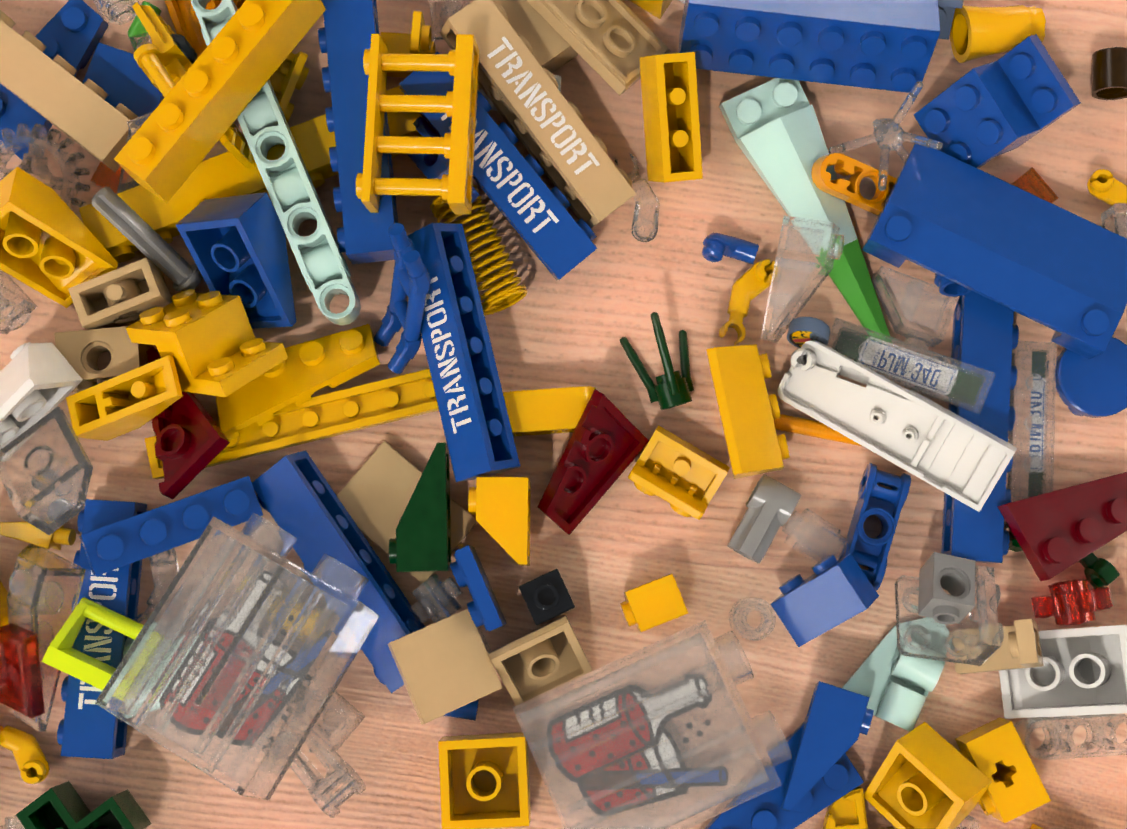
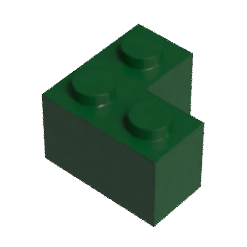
(64, 809)

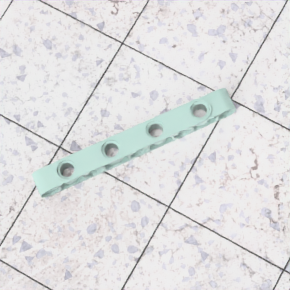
(289, 186)

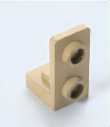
(1018, 650)

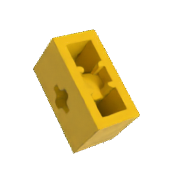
(1020, 784)

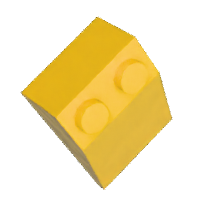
(46, 240)

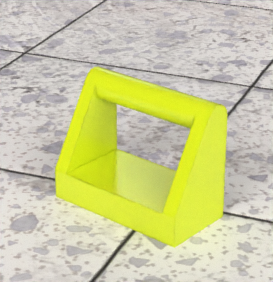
(76, 663)

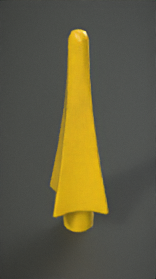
(28, 533)

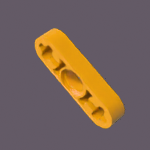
(849, 189)

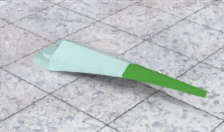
(782, 142)

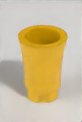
(993, 30)

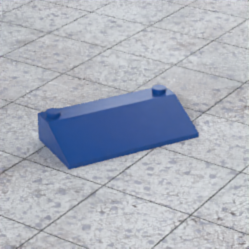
(1005, 248)

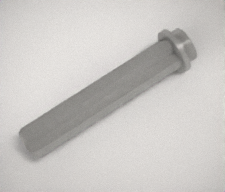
(146, 240)

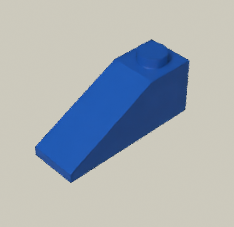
(828, 733)

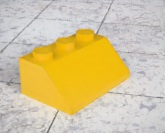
(747, 410)

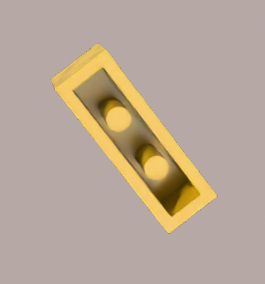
(671, 117)

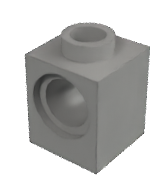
(955, 576)

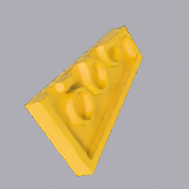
(308, 368)

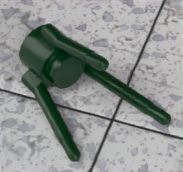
(671, 387)

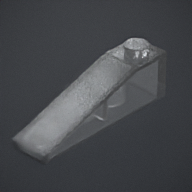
(41, 599)

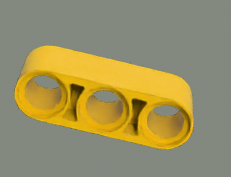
(546, 409)

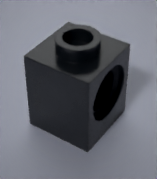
(546, 597)

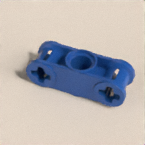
(885, 505)

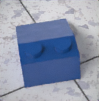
(243, 254)

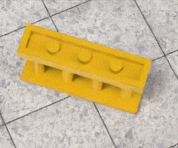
(456, 146)

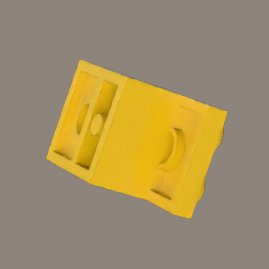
(208, 341)

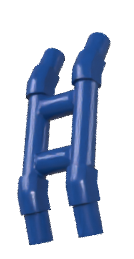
(410, 280)

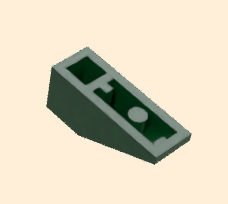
(425, 526)

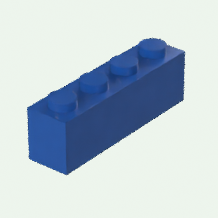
(168, 525)

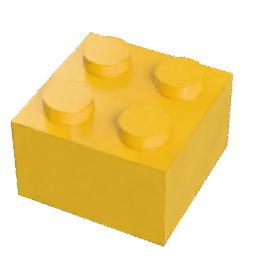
(484, 781)

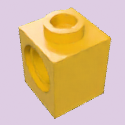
(653, 603)

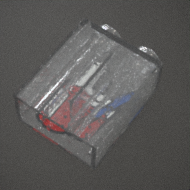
(241, 655)
(655, 737)

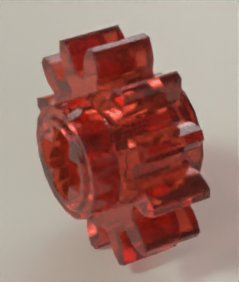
(1072, 602)

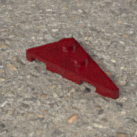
(184, 439)

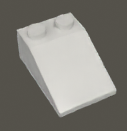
(1079, 676)

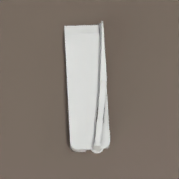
(896, 423)

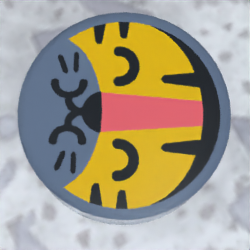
(806, 329)

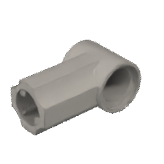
(767, 510)

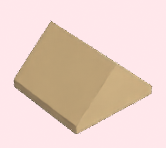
(540, 661)

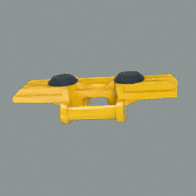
(168, 61)

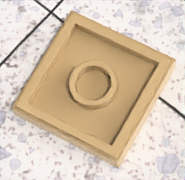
(444, 666)

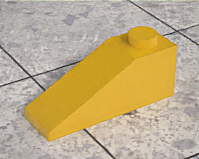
(125, 400)

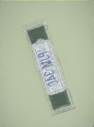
(914, 366)
(1034, 419)

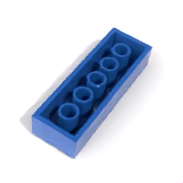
(815, 40)

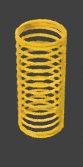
(504, 297)

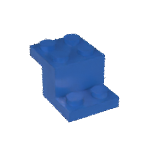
(998, 105)

